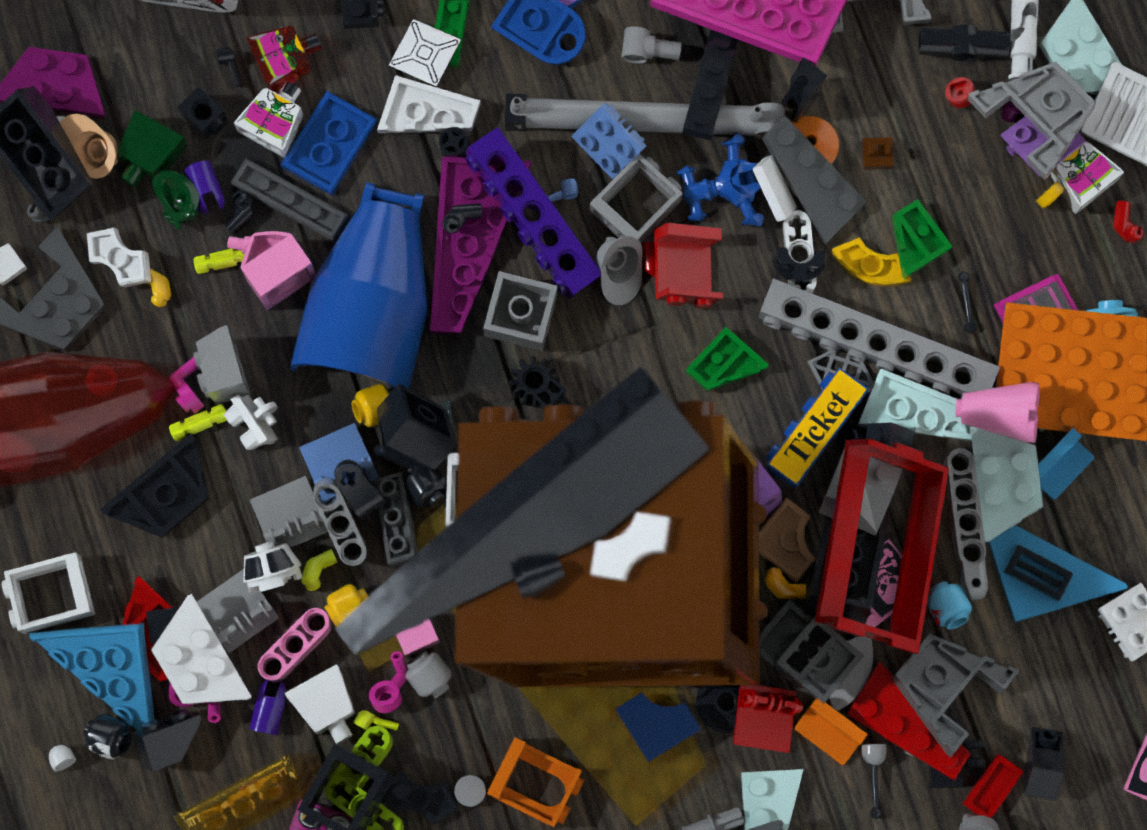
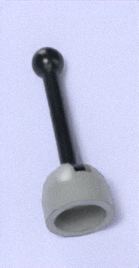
(874, 755)

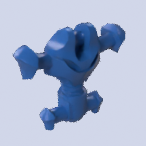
(735, 184)

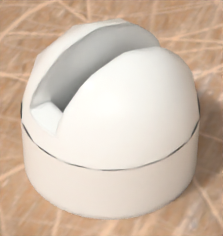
(61, 758)

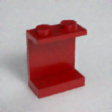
(685, 264)

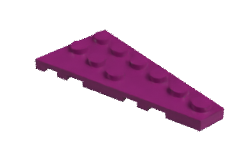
(465, 255)

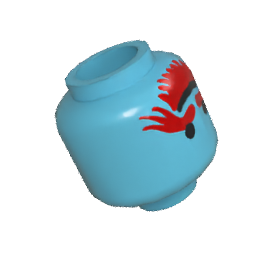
(949, 605)

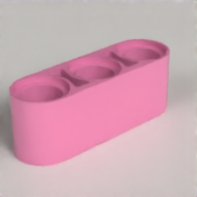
(301, 630)

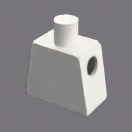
(325, 703)

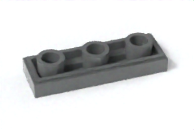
(399, 534)

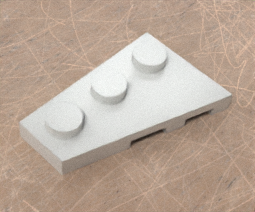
(425, 108)

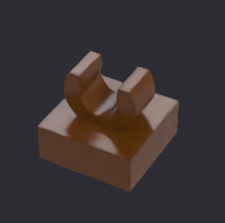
(877, 153)

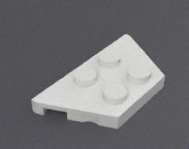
(196, 659)

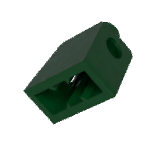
(148, 148)

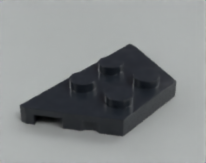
(163, 493)

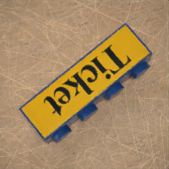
(816, 428)

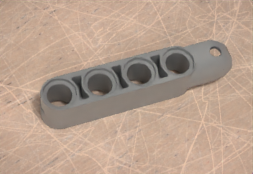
(961, 539)

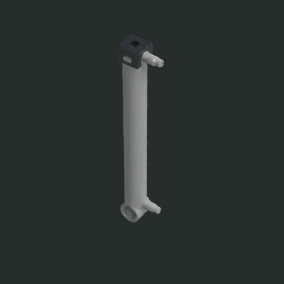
(643, 116)

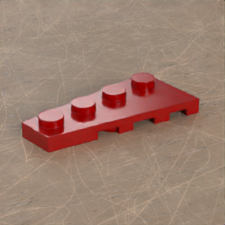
(891, 716)

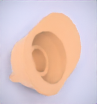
(92, 144)

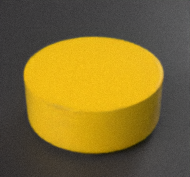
(1050, 195)

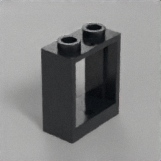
(372, 800)

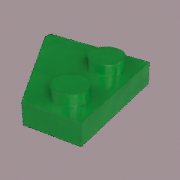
(917, 238)
(725, 362)

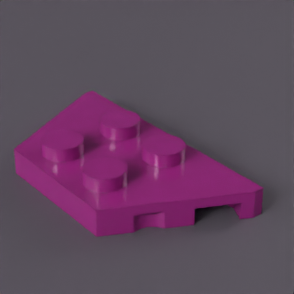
(60, 77)

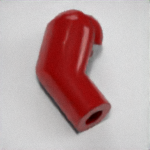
(1123, 226)
(648, 250)

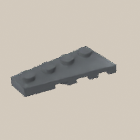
(816, 183)

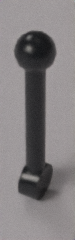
(970, 326)

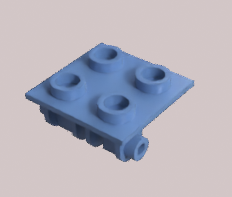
(608, 140)
(326, 452)

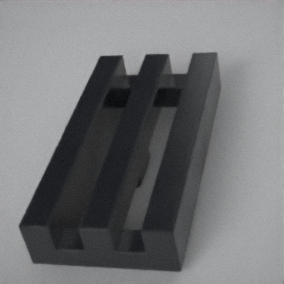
(1014, 560)

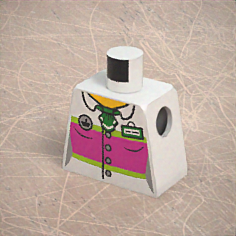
(272, 119)
(1085, 176)

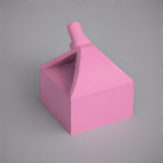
(273, 265)

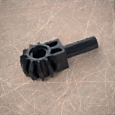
(548, 394)

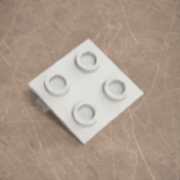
(1128, 621)

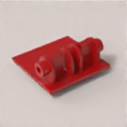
(765, 717)

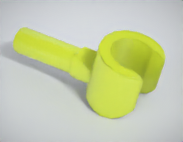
(365, 719)

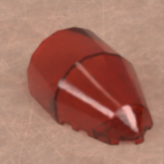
(70, 409)

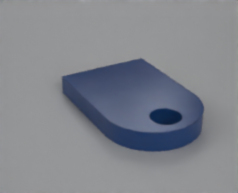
(540, 28)

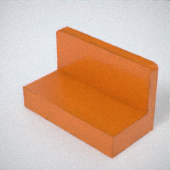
(830, 731)

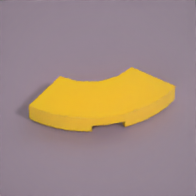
(868, 265)

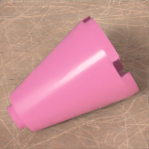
(1002, 410)

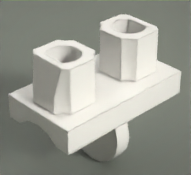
(257, 417)

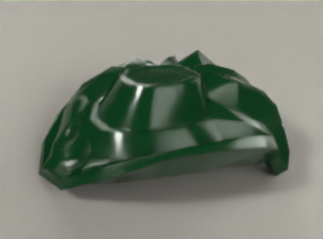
(177, 196)

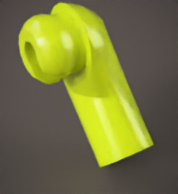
(314, 567)

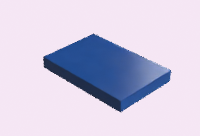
(329, 143)

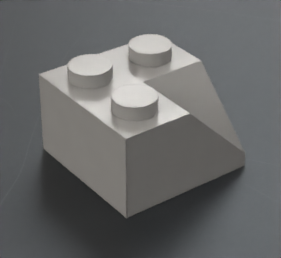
(220, 366)
(878, 491)

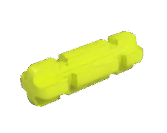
(218, 260)
(198, 422)

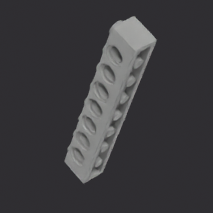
(781, 295)

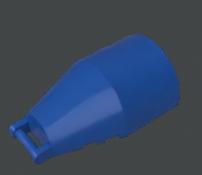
(369, 294)

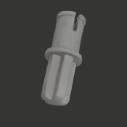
(723, 821)

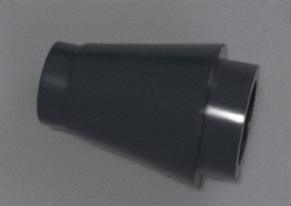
(538, 577)

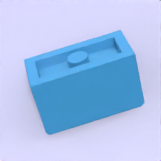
(1063, 464)

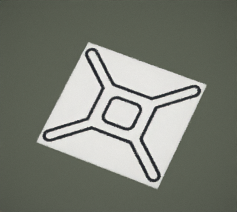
(424, 52)

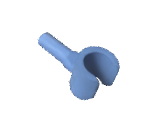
(568, 191)

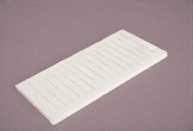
(1121, 113)

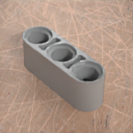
(339, 536)

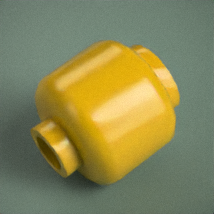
(367, 402)
(344, 602)

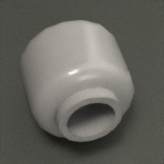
(428, 674)

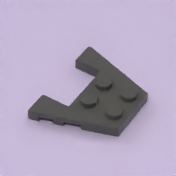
(63, 304)
(938, 677)

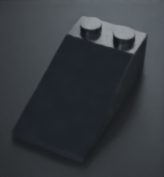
(40, 152)
(862, 575)

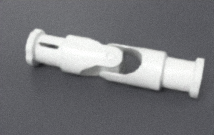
(1023, 36)

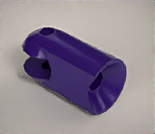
(206, 183)
(268, 710)

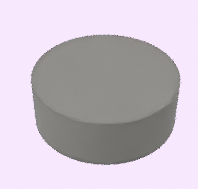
(470, 791)

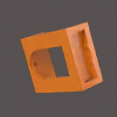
(567, 774)

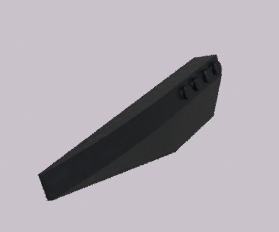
(545, 508)

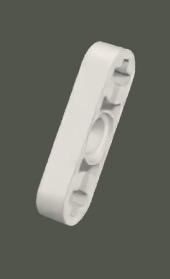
(789, 233)

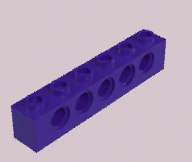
(496, 147)

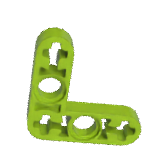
(355, 782)

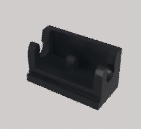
(804, 88)

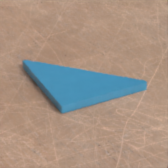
(1027, 602)
(109, 664)

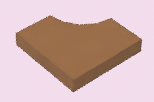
(784, 542)

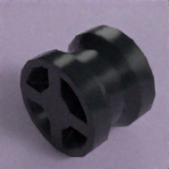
(451, 138)

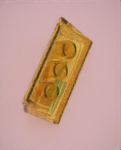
(247, 799)

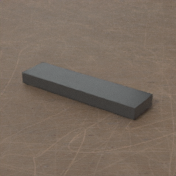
(289, 200)

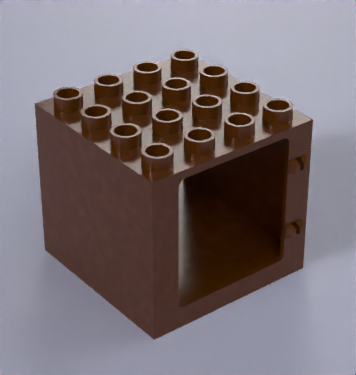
(677, 615)

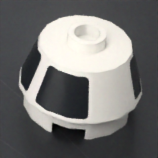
(270, 567)

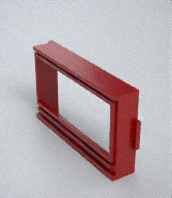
(918, 545)

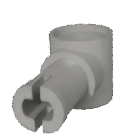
(641, 46)

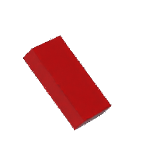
(992, 787)

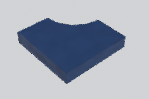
(656, 726)

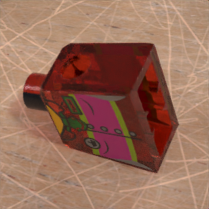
(282, 55)

